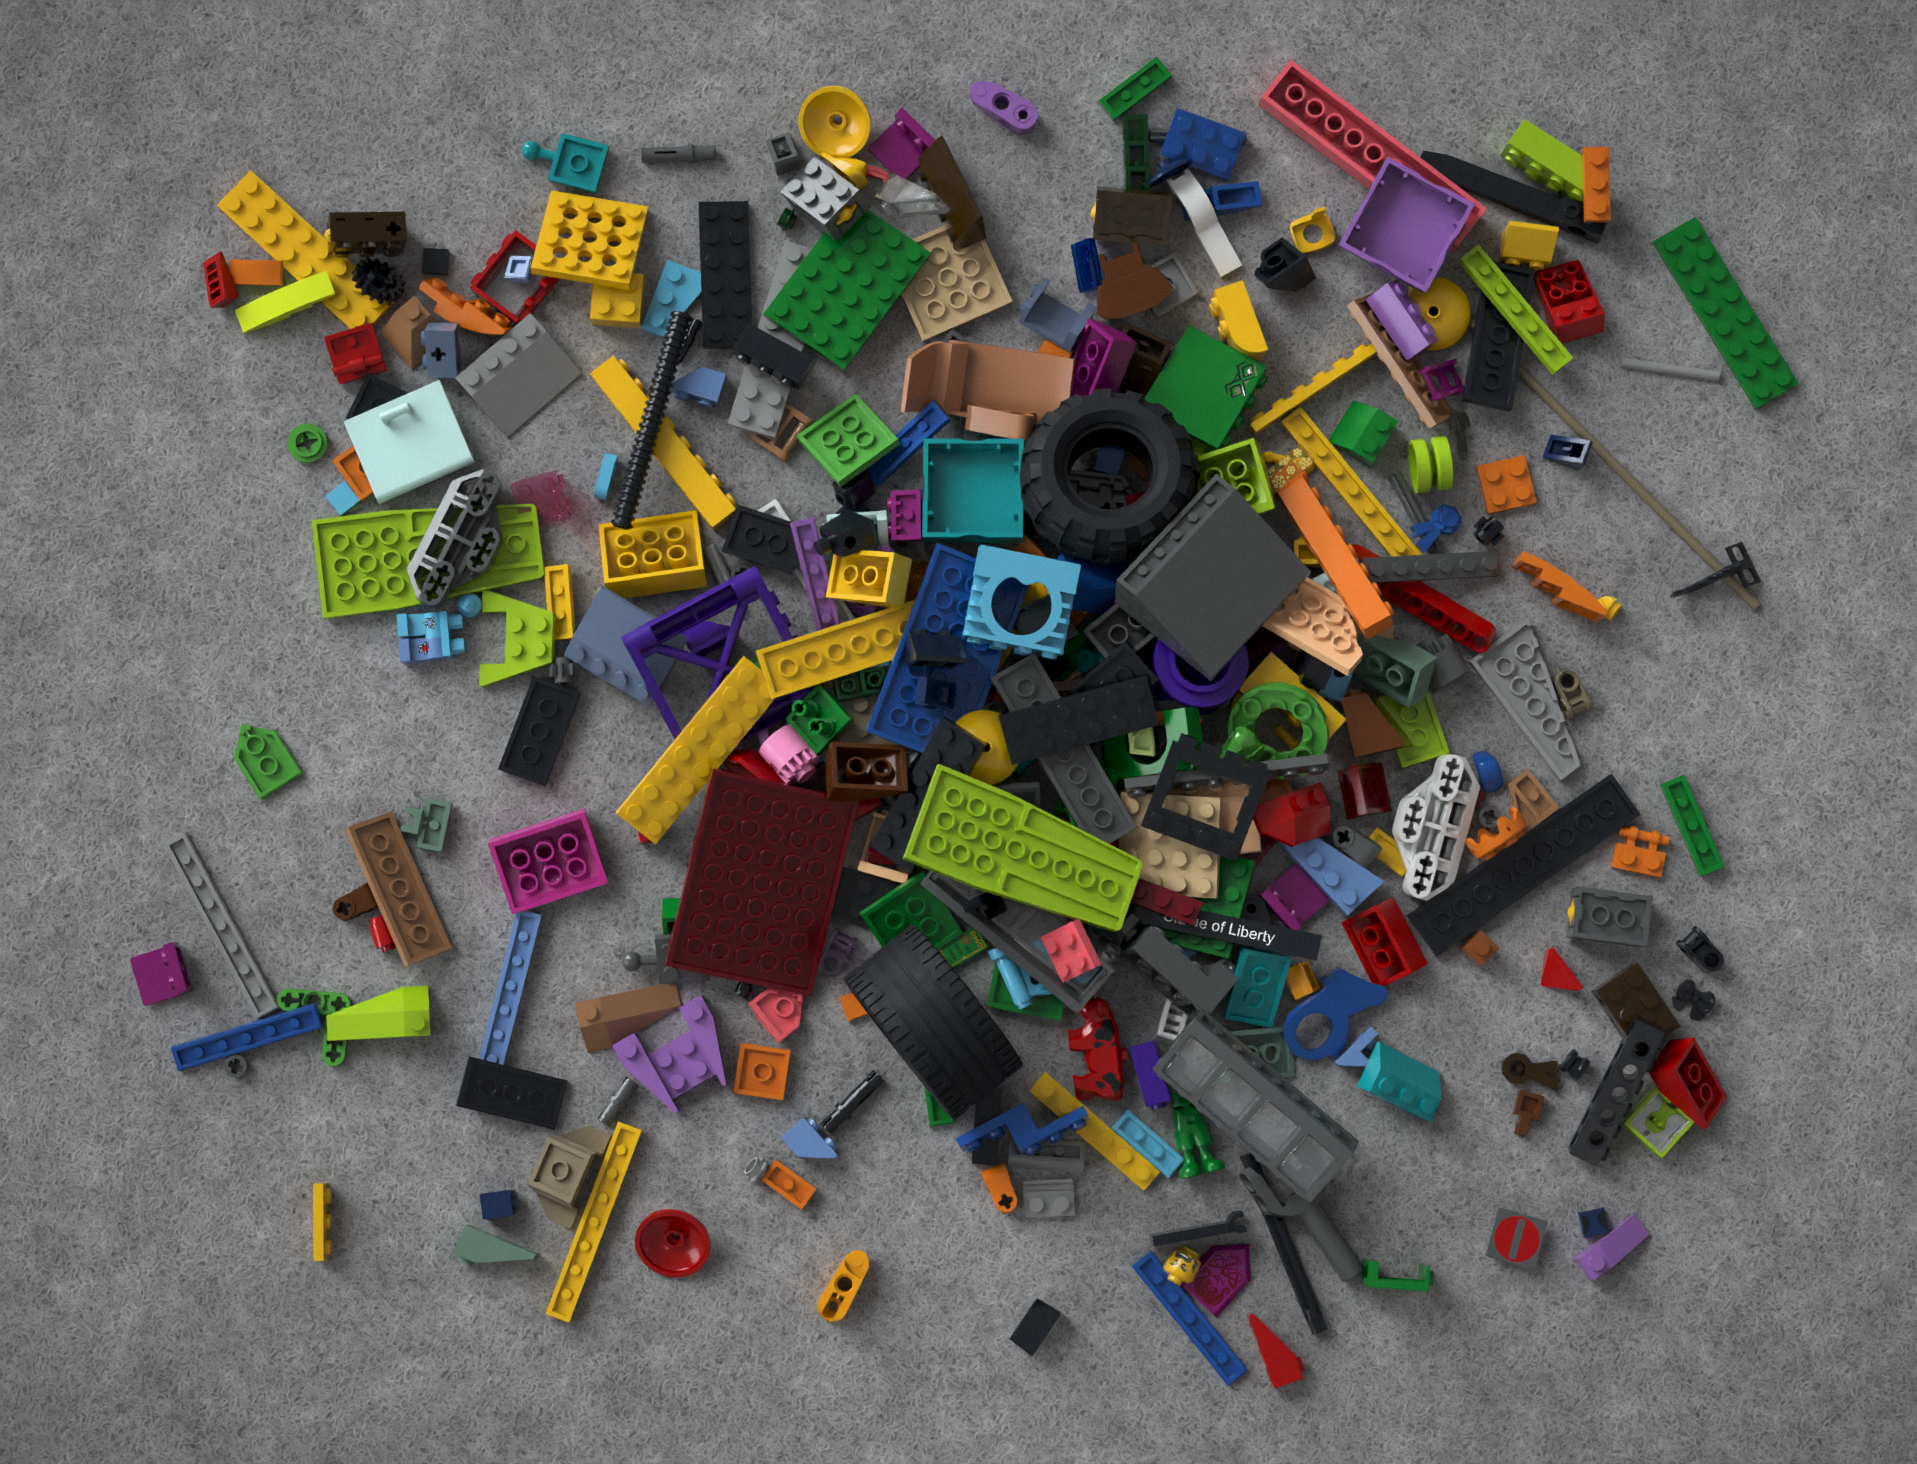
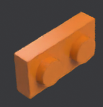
(788, 1184)

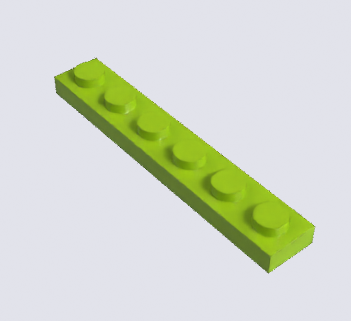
(1515, 309)

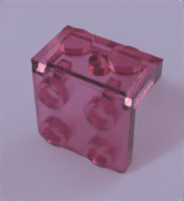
(546, 494)

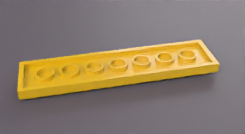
(299, 246)
(697, 750)

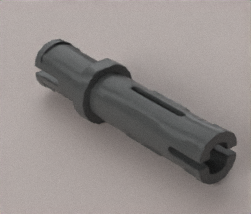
(682, 153)

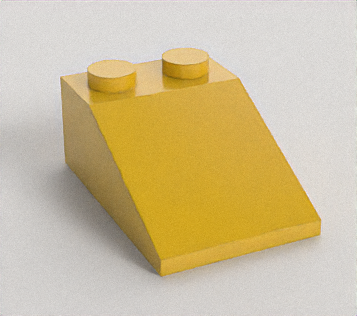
(870, 578)

